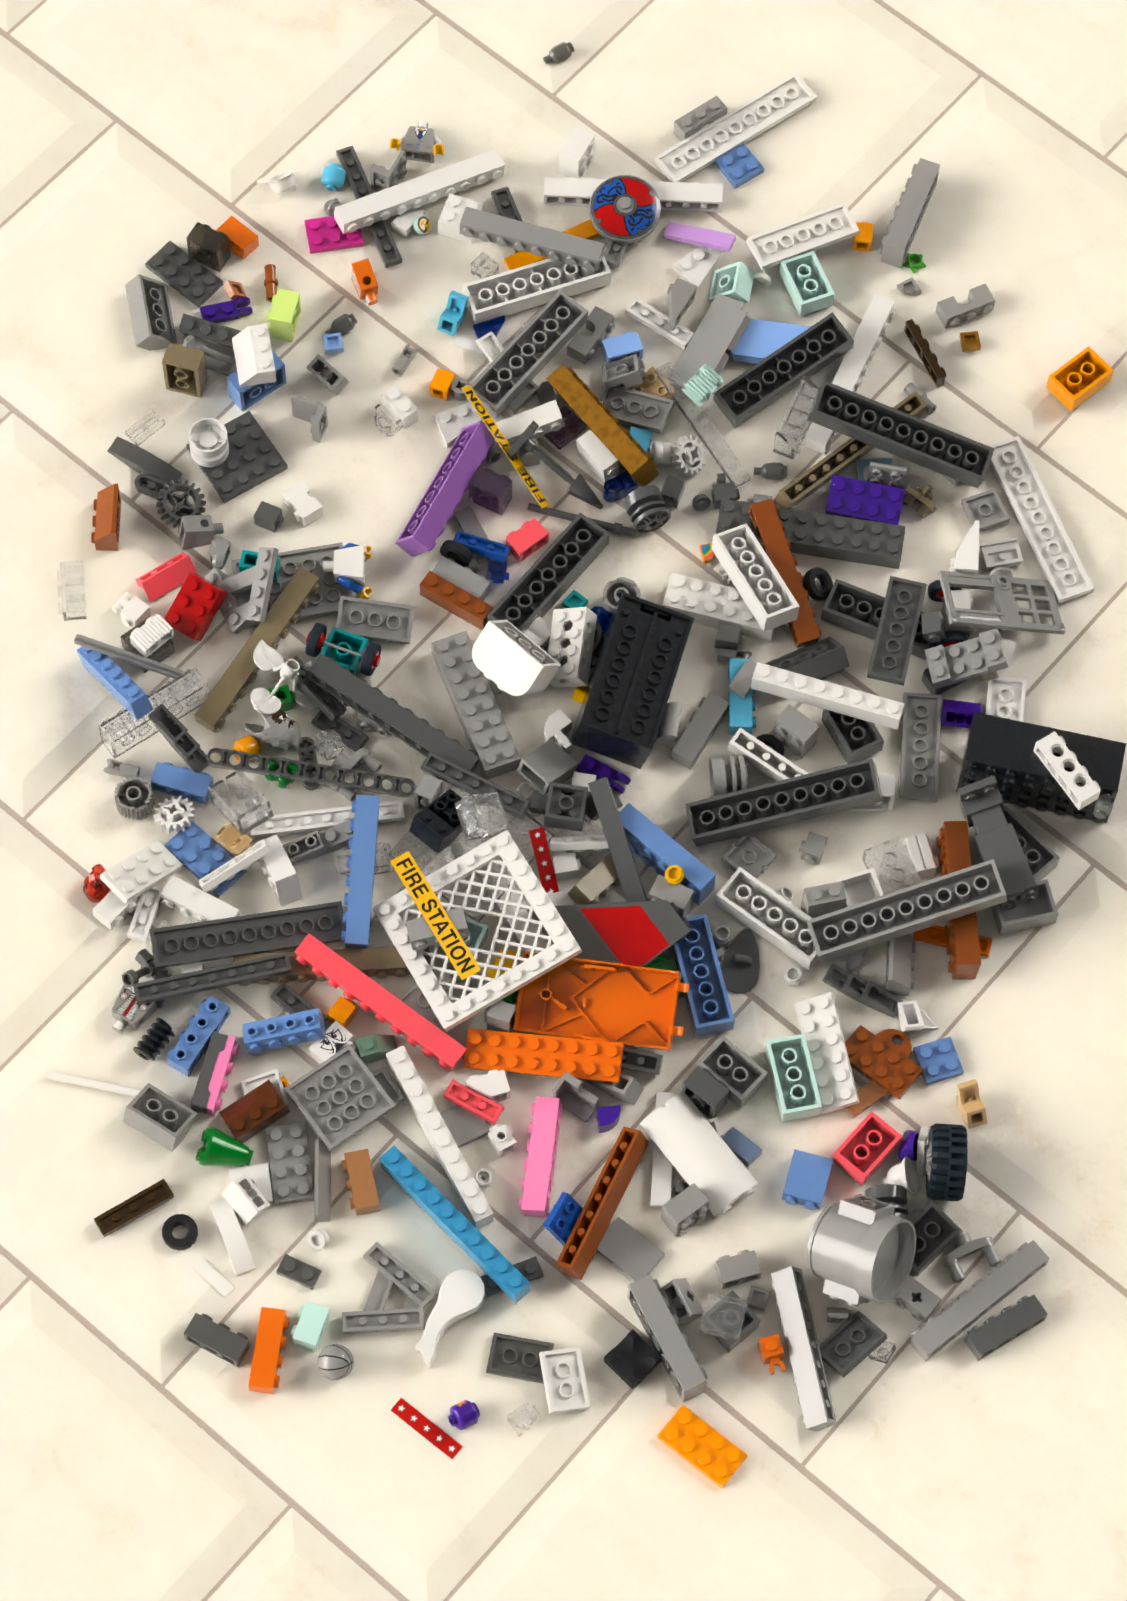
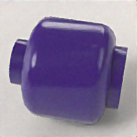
(464, 1415)

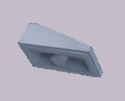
(742, 1147)

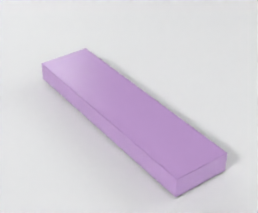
(699, 236)

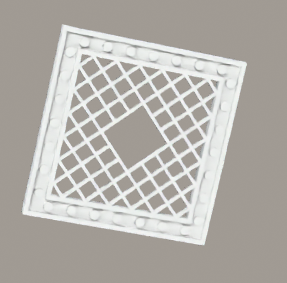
(513, 979)

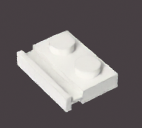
(1001, 553)

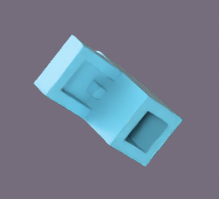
(454, 314)

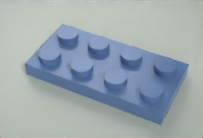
(201, 855)

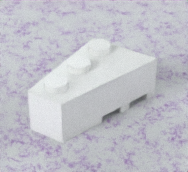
(280, 872)

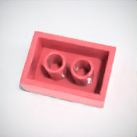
(866, 1148)

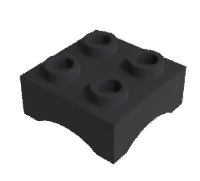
(632, 1359)

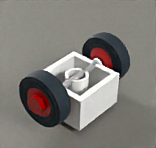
(961, 599)

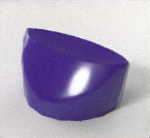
(908, 1145)

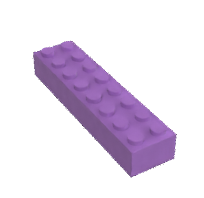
(446, 489)

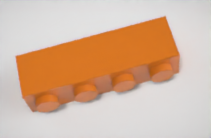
(267, 1350)

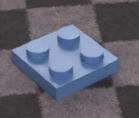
(739, 166)
(938, 1060)

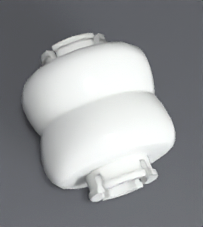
(661, 452)

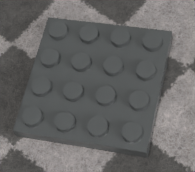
(249, 461)

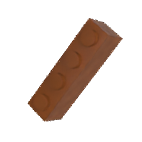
(455, 600)

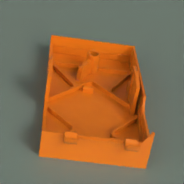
(603, 1003)

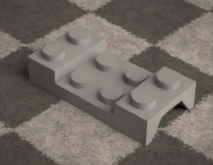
(966, 659)

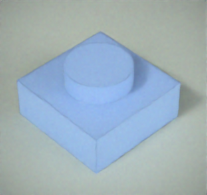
(333, 343)

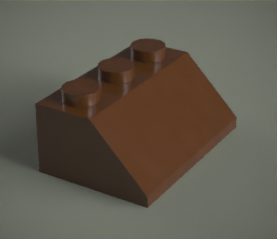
(254, 1112)

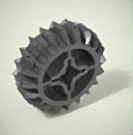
(175, 499)

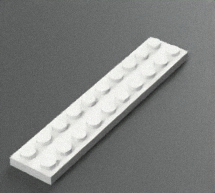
(735, 128)
(1039, 520)

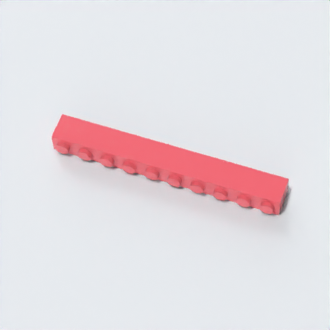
(380, 1001)

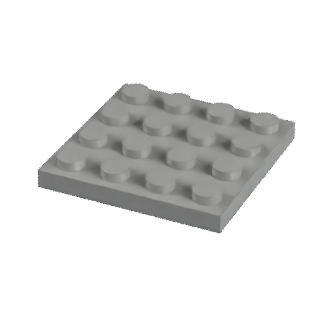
(340, 1098)

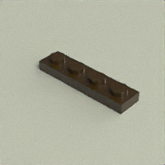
(927, 357)
(133, 1208)

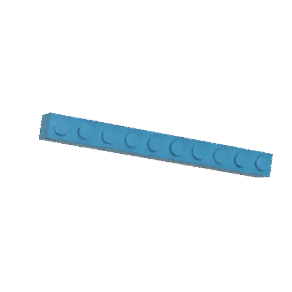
(455, 1224)

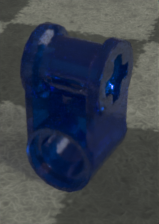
(621, 485)

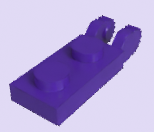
(226, 310)
(592, 766)

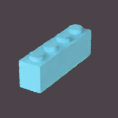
(740, 709)

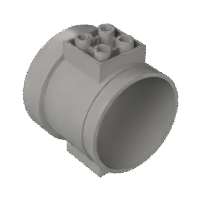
(861, 1250)

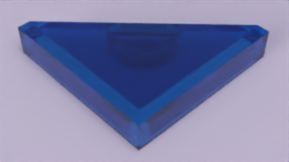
(487, 326)

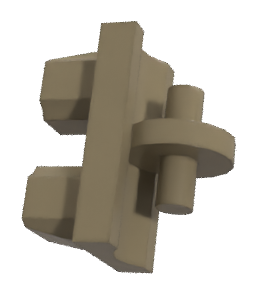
(925, 505)

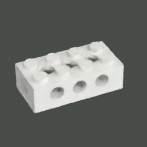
(572, 645)

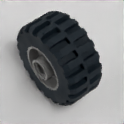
(946, 1162)

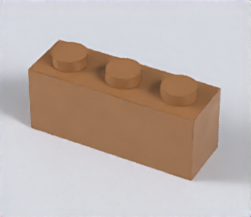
(361, 1182)

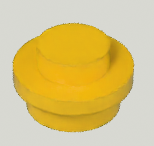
(674, 874)

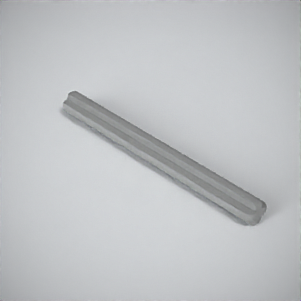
(127, 656)

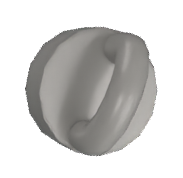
(329, 207)

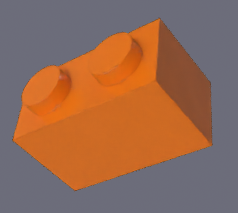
(241, 239)

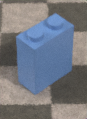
(807, 1180)

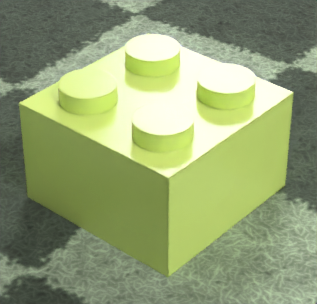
(284, 315)

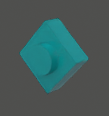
(574, 600)

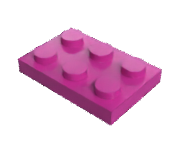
(326, 236)

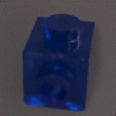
(497, 571)
(603, 617)

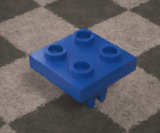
(563, 1218)

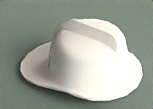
(280, 183)

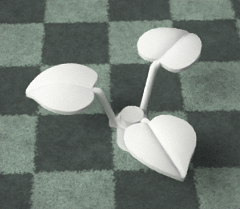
(267, 660)

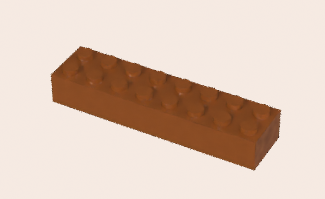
(961, 931)

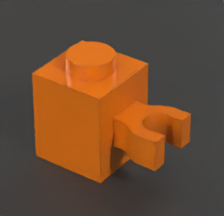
(771, 1352)

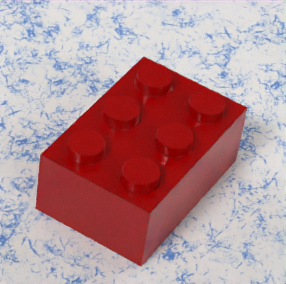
(195, 606)

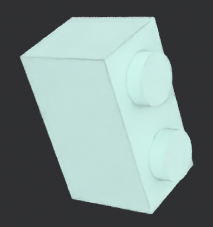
(310, 1325)

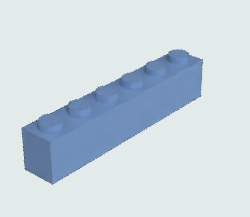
(116, 681)

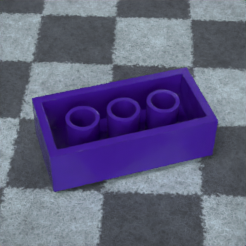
(864, 500)

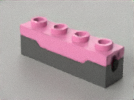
(214, 1074)

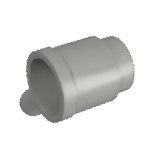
(722, 940)

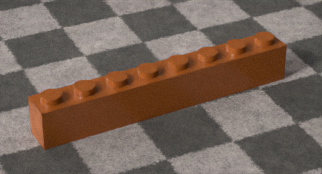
(777, 548)
(602, 1203)

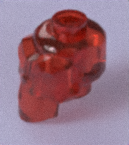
(93, 886)

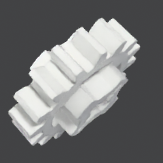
(688, 455)
(174, 814)

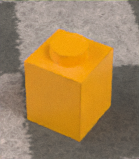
(864, 240)
(441, 384)
(342, 1011)

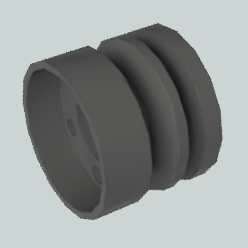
(646, 508)
(891, 1194)

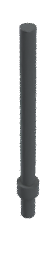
(617, 528)

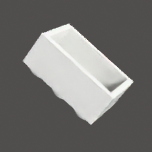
(861, 887)

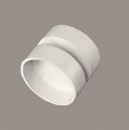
(208, 442)

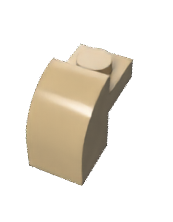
(232, 840)
(970, 1105)

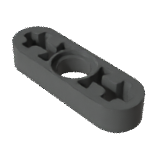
(311, 756)

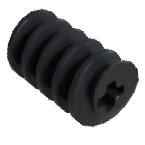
(154, 1040)

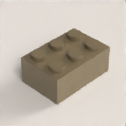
(184, 370)

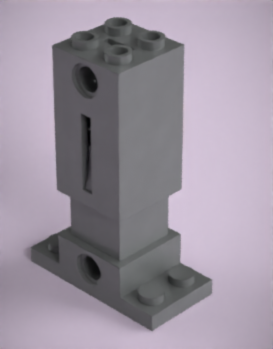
(997, 840)

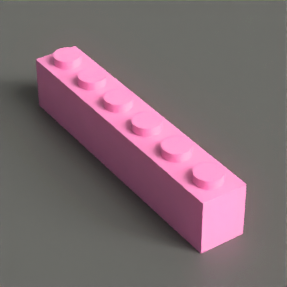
(541, 1157)

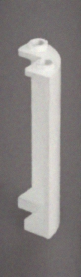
(699, 1153)

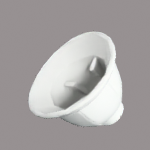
(903, 1175)

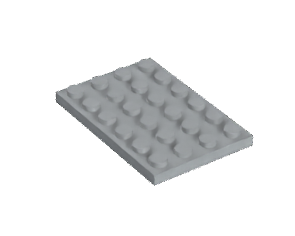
(327, 598)

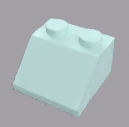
(732, 281)

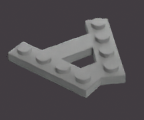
(259, 579)
(373, 1316)

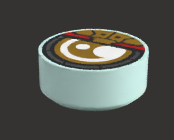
(422, 225)

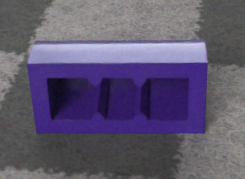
(958, 713)

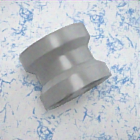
(456, 391)

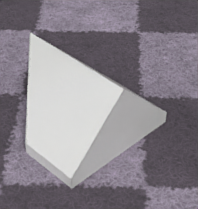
(913, 1018)

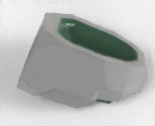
(219, 552)

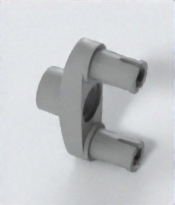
(361, 756)
(966, 1246)

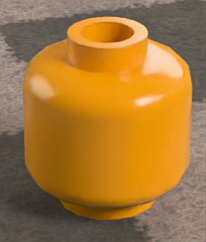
(247, 744)

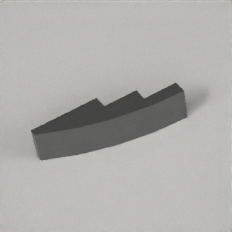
(143, 461)
(179, 738)
(862, 991)

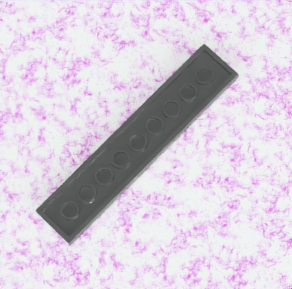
(245, 934)

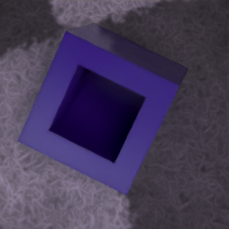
(608, 1117)

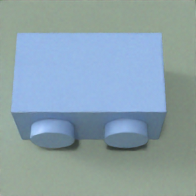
(621, 346)

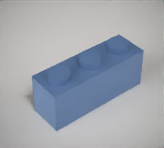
(181, 782)

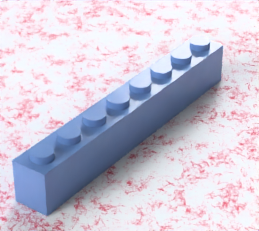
(361, 872)

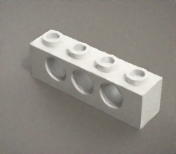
(1067, 780)

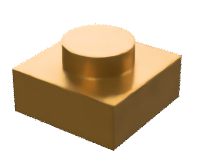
(970, 341)

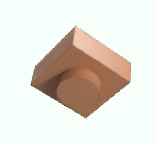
(234, 290)

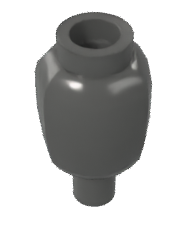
(559, 52)
(342, 324)
(771, 471)

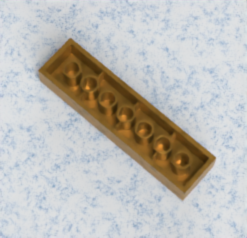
(604, 425)

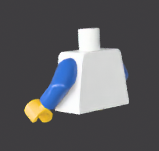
(350, 568)

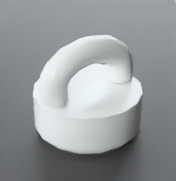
(318, 1238)

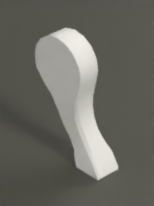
(458, 1297)

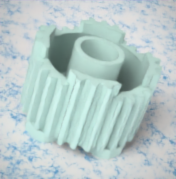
(702, 385)

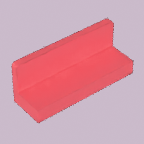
(166, 576)

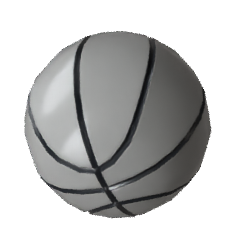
(335, 1362)

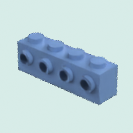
(284, 1031)
(196, 1039)

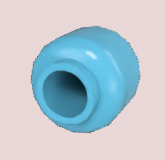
(333, 176)

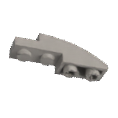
(319, 843)

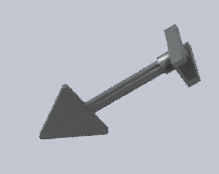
(578, 488)

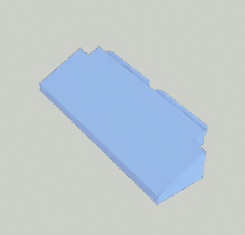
(764, 338)

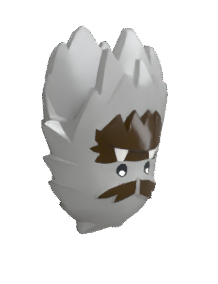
(278, 731)

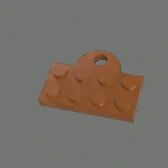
(883, 1060)

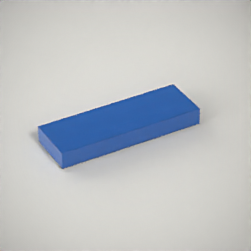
(483, 546)

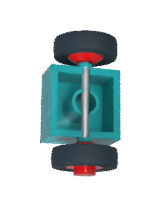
(345, 649)

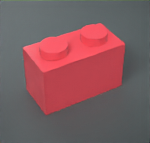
(527, 539)

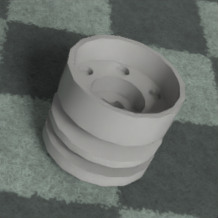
(728, 775)

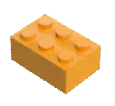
(1079, 378)

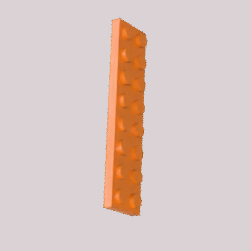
(543, 1055)

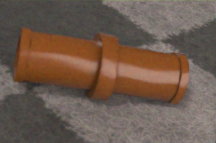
(270, 281)

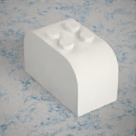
(513, 659)

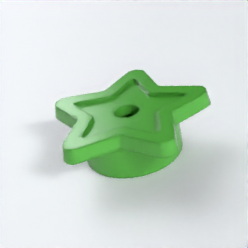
(914, 258)

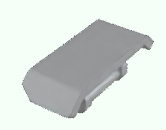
(216, 356)

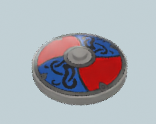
(624, 209)

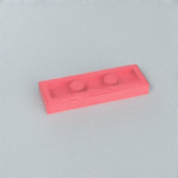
(473, 1102)

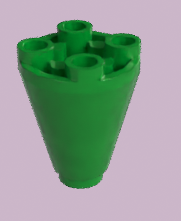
(222, 1150)

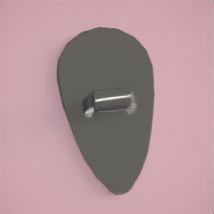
(741, 963)

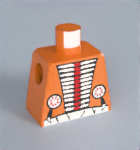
(364, 281)

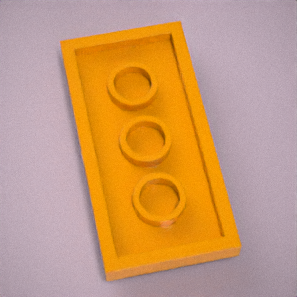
(702, 1446)

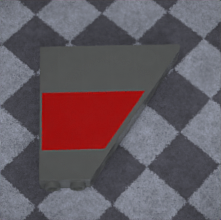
(624, 930)

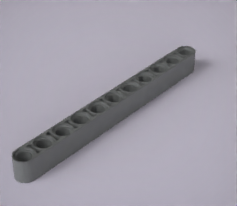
(301, 775)

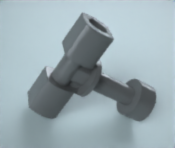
(147, 969)

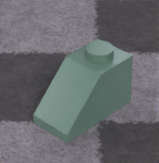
(374, 1047)

